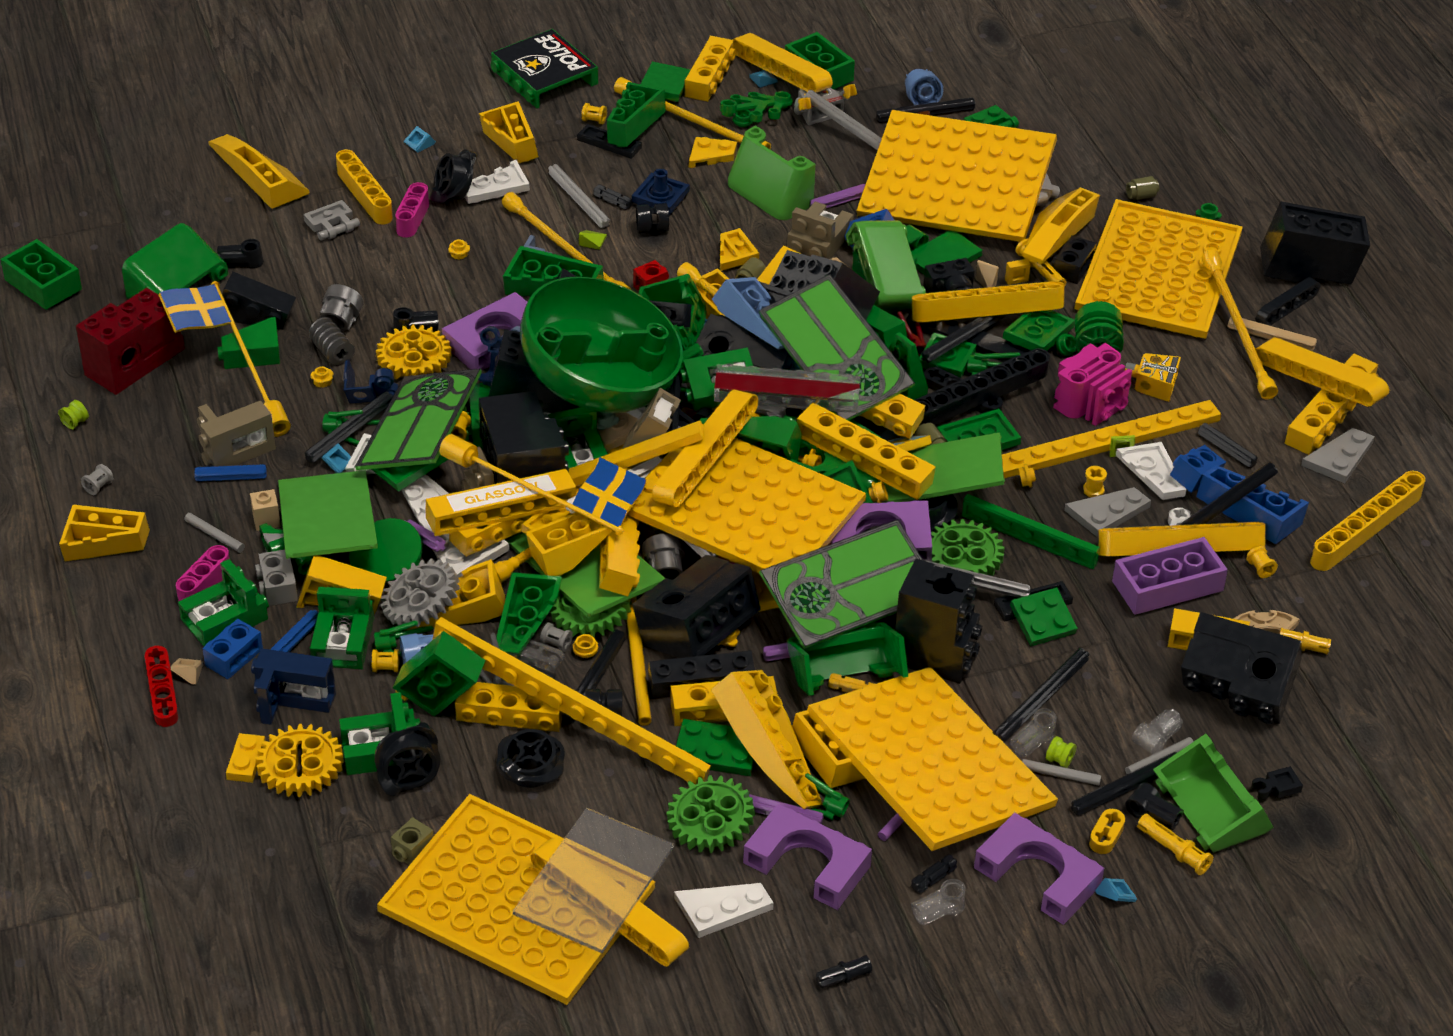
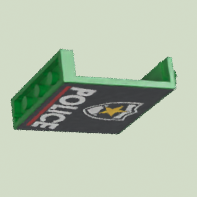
(541, 65)

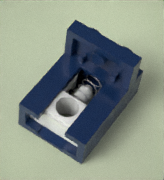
(292, 682)

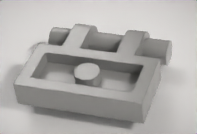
(330, 215)

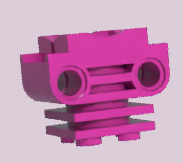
(1092, 384)

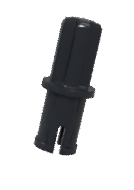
(844, 972)

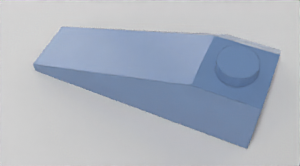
(741, 301)

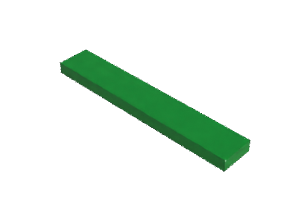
(1030, 531)

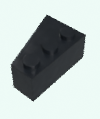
(254, 301)

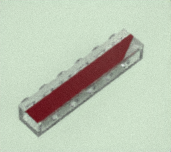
(790, 387)

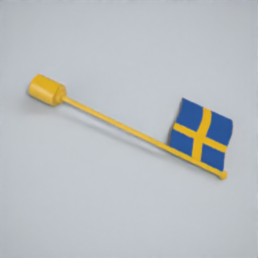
(204, 309)
(602, 498)

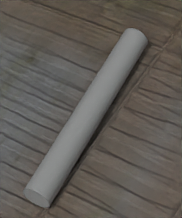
(214, 532)
(1173, 748)
(1063, 772)

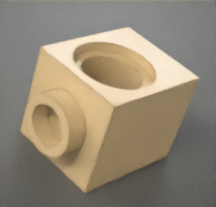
(265, 508)

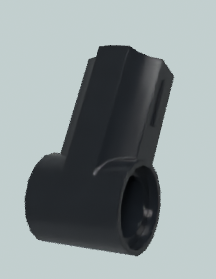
(247, 253)
(406, 317)
(1147, 800)

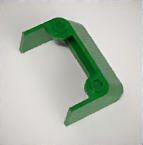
(864, 649)

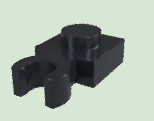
(1280, 782)

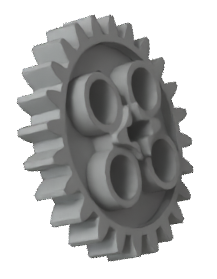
(420, 592)

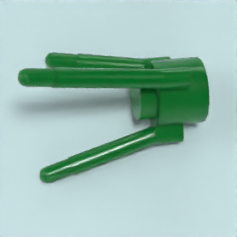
(980, 362)
(334, 419)
(386, 638)
(834, 801)

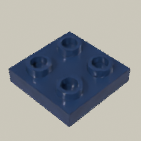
(660, 189)

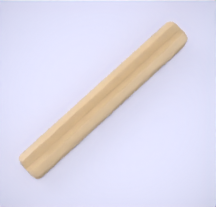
(1269, 332)

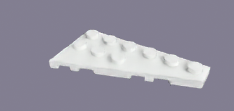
(426, 488)

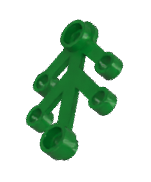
(758, 101)

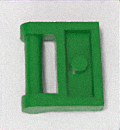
(994, 116)

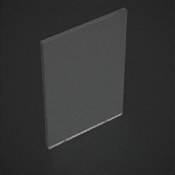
(593, 880)

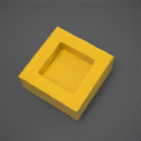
(1017, 271)

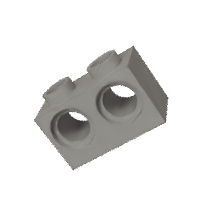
(277, 578)

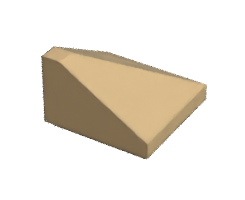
(986, 274)
(188, 669)

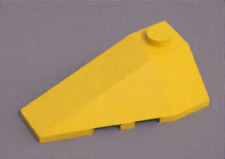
(477, 599)

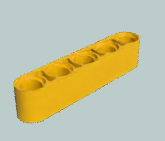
(364, 187)

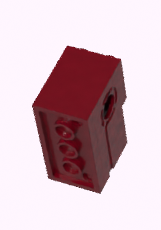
(127, 341)

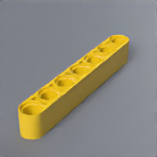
(782, 63)
(987, 301)
(1322, 372)
(699, 457)
(1367, 520)
(1143, 539)
(641, 926)

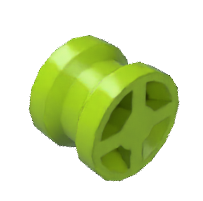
(73, 414)
(1061, 752)

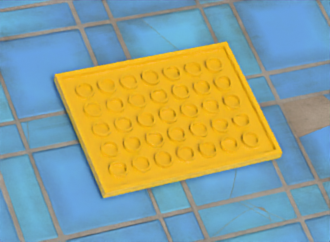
(958, 175)
(1155, 270)
(753, 507)
(931, 757)
(466, 895)

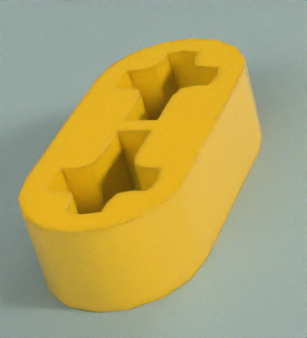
(1102, 829)

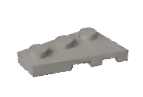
(1340, 455)
(1108, 509)

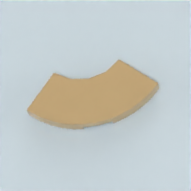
(1270, 621)

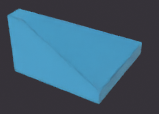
(763, 78)
(419, 140)
(337, 458)
(1116, 890)

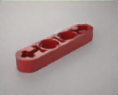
(162, 685)

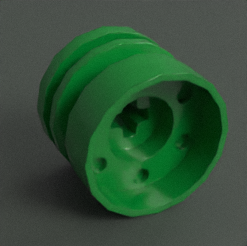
(1099, 324)

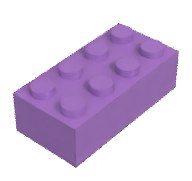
(1169, 575)

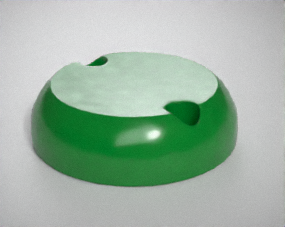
(599, 344)

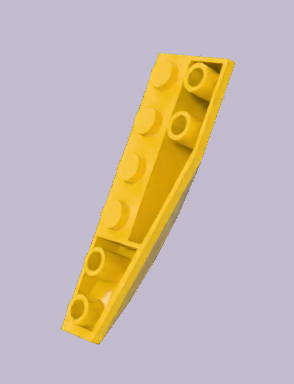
(266, 177)
(1059, 222)
(766, 733)

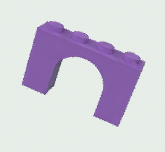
(465, 333)
(911, 515)
(788, 830)
(1022, 840)

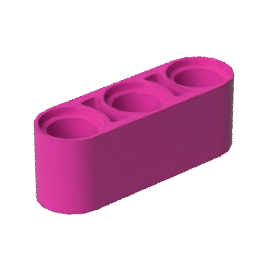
(412, 210)
(202, 573)

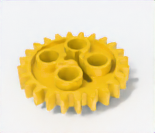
(413, 351)
(319, 760)

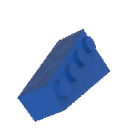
(1261, 505)

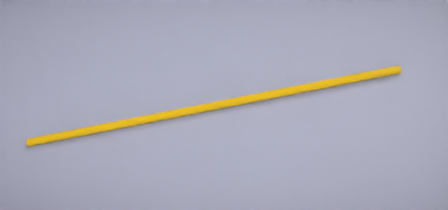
(638, 663)

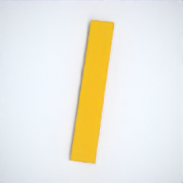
(643, 451)

